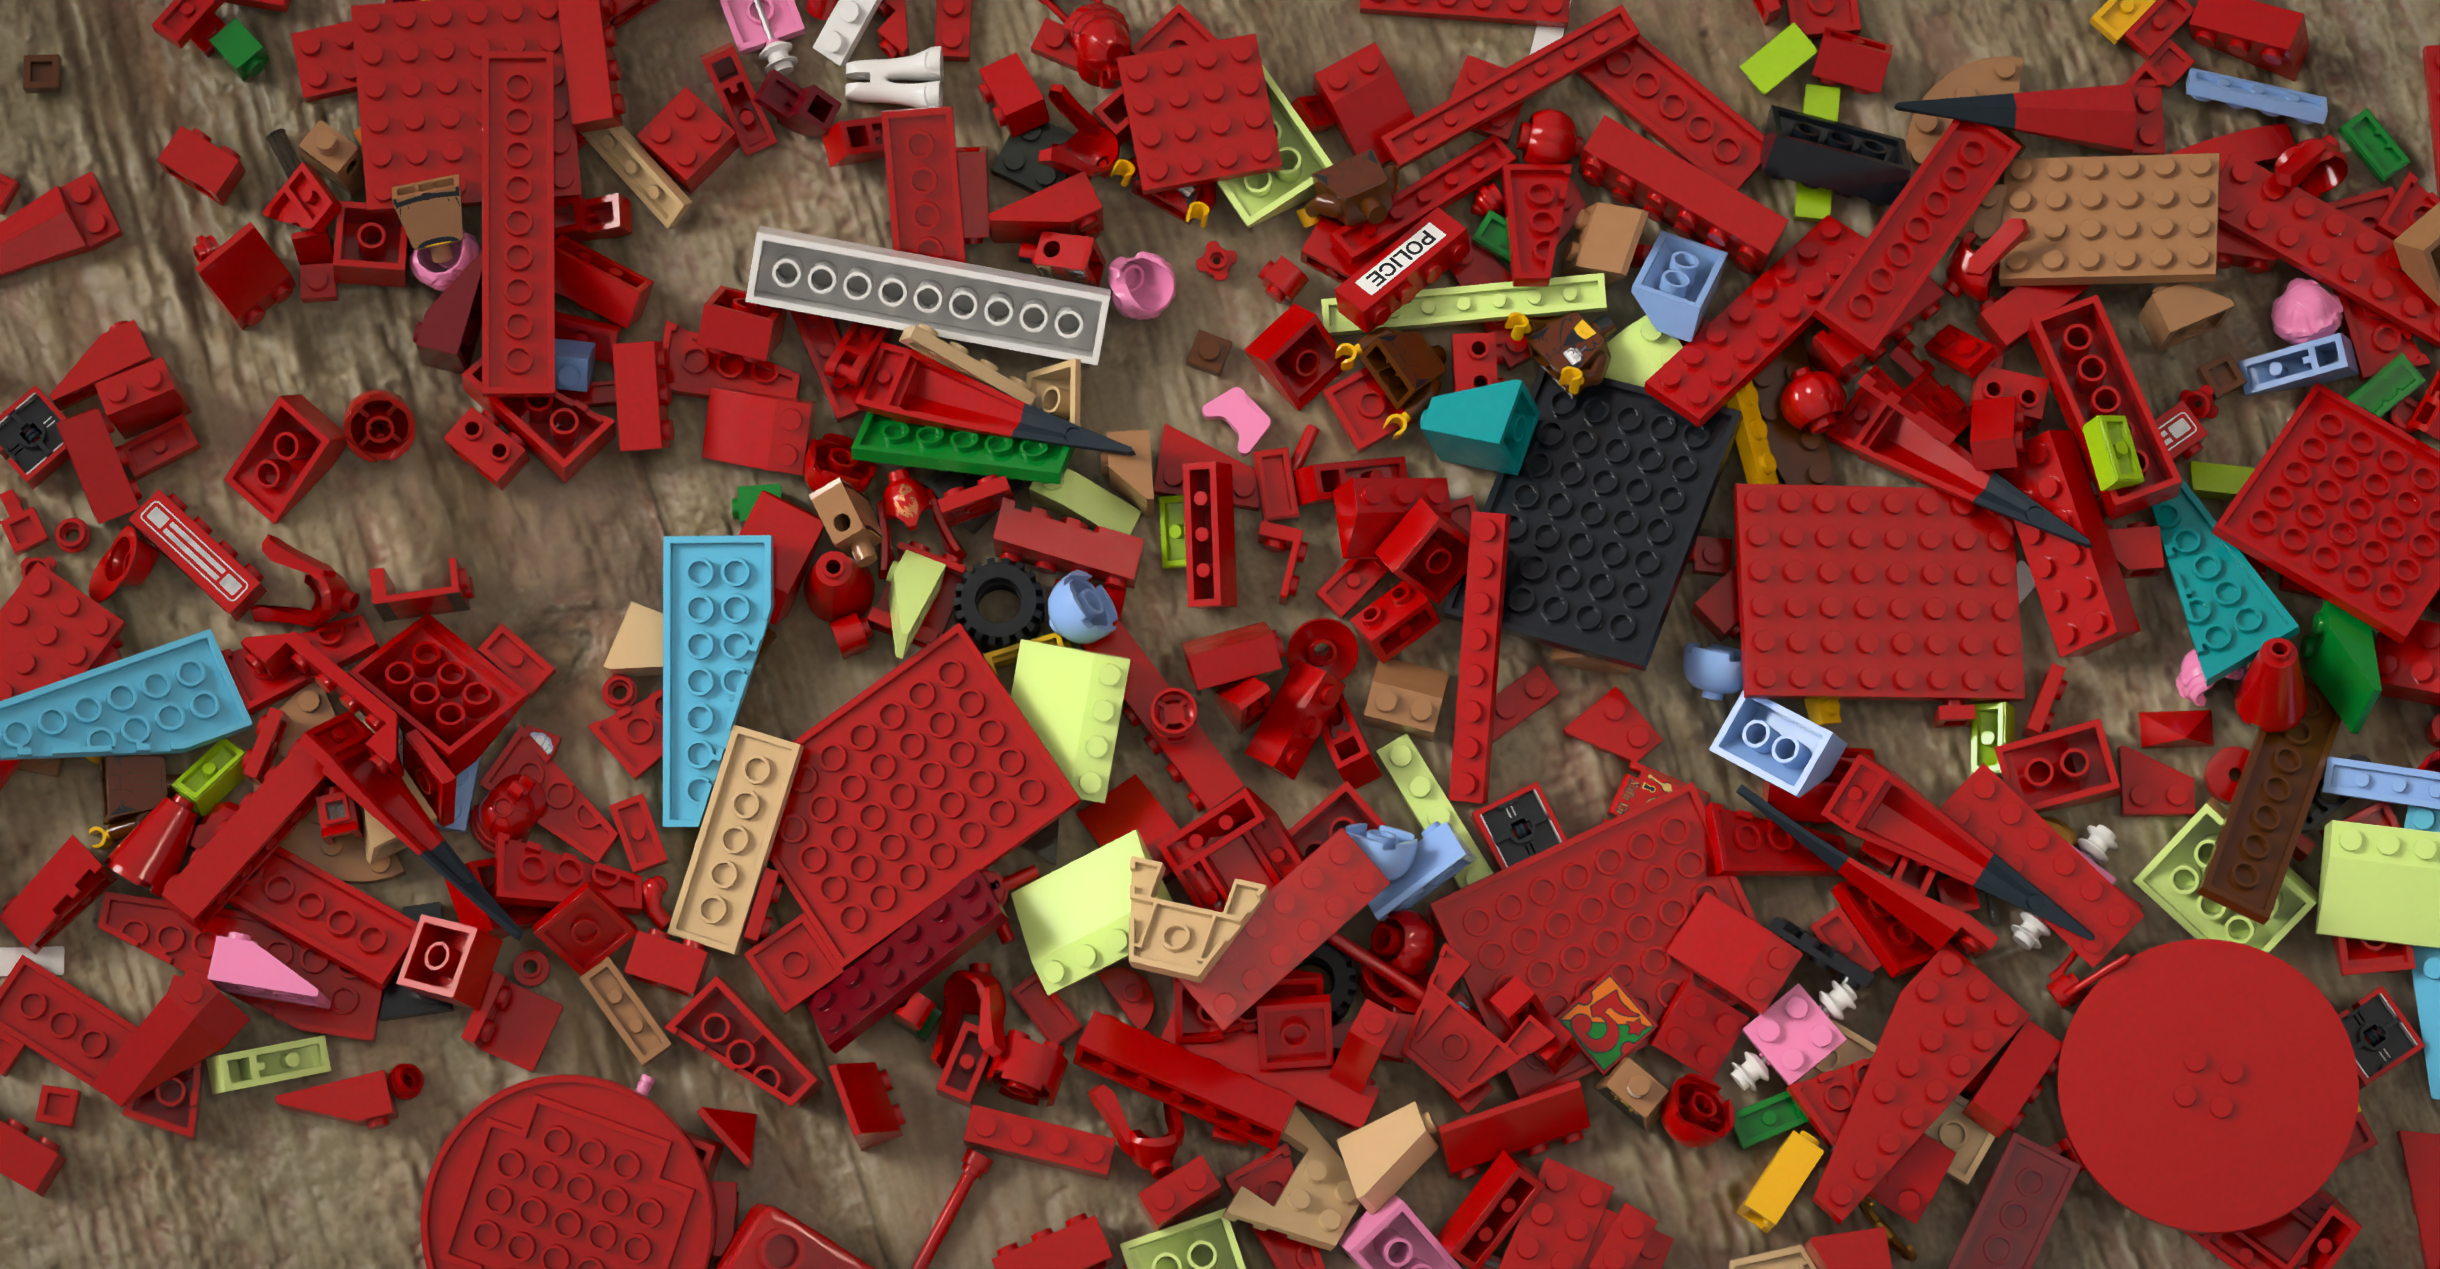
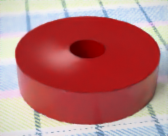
(2217, 772)

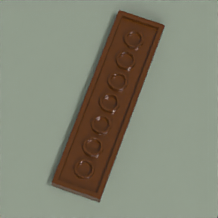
(2270, 811)

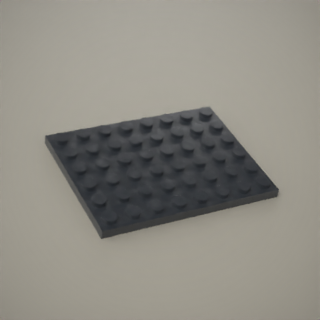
(1603, 518)

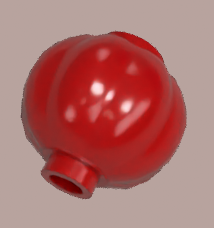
(1549, 138)
(1813, 400)
(1407, 938)

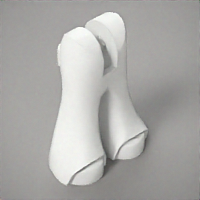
(922, 66)

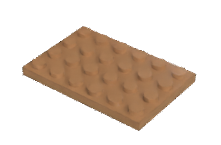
(2113, 219)

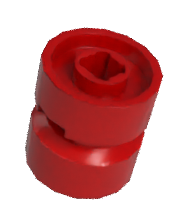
(1173, 715)

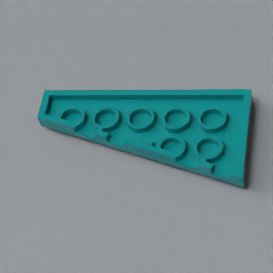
(2219, 590)

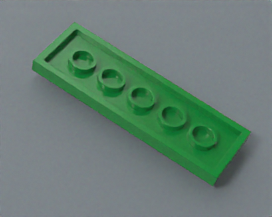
(958, 451)

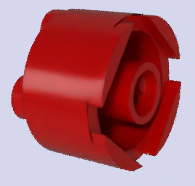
(1028, 1069)

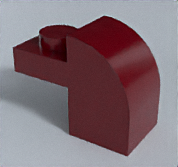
(799, 109)

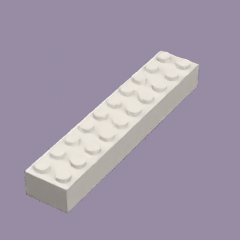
(915, 289)

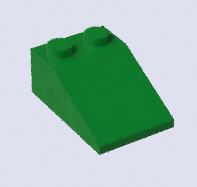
(2343, 663)

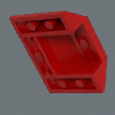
(1231, 841)
(2303, 1239)

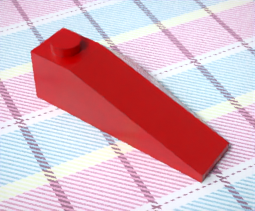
(1196, 1026)
(177, 1034)

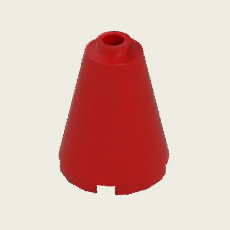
(838, 587)
(2273, 688)
(156, 845)

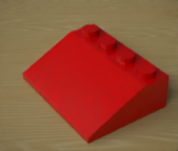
(442, 690)

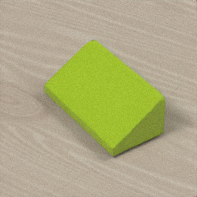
(1778, 58)
(2112, 452)
(2217, 480)
(1172, 531)
(1991, 728)
(212, 776)

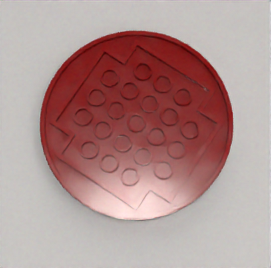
(2208, 1086)
(568, 1180)

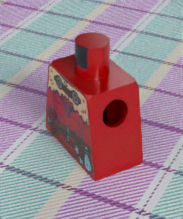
(1065, 258)

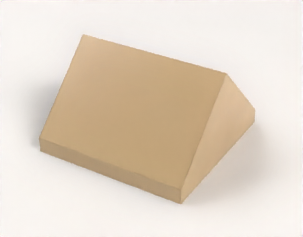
(1058, 390)

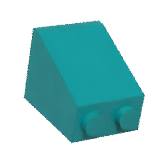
(1482, 426)

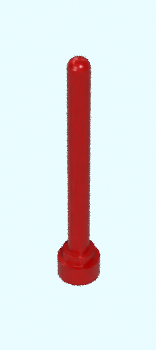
(1382, 968)
(973, 1167)

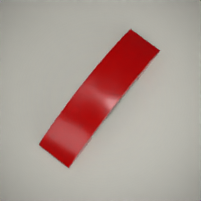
(2257, 144)

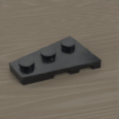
(1823, 954)
(401, 1002)

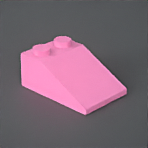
(249, 970)
(1394, 1241)

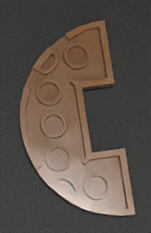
(1976, 78)
(348, 856)

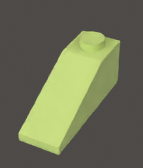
(1087, 502)
(911, 594)
(268, 1064)

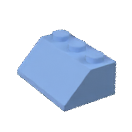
(1678, 284)
(1778, 745)
(1437, 860)

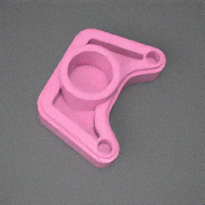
(1242, 415)

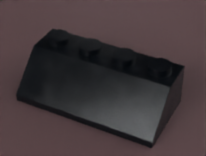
(1834, 156)

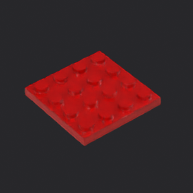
(1199, 114)

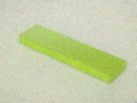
(1810, 203)

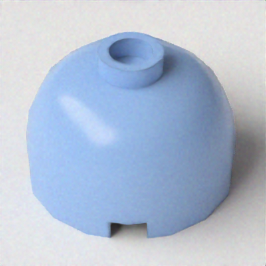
(1080, 609)
(1713, 669)
(1388, 848)

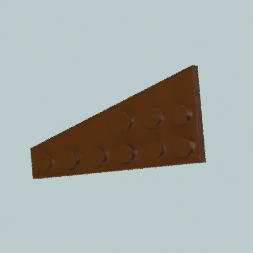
(1798, 454)

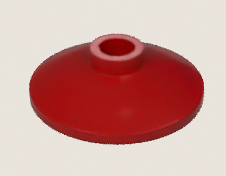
(1341, 649)

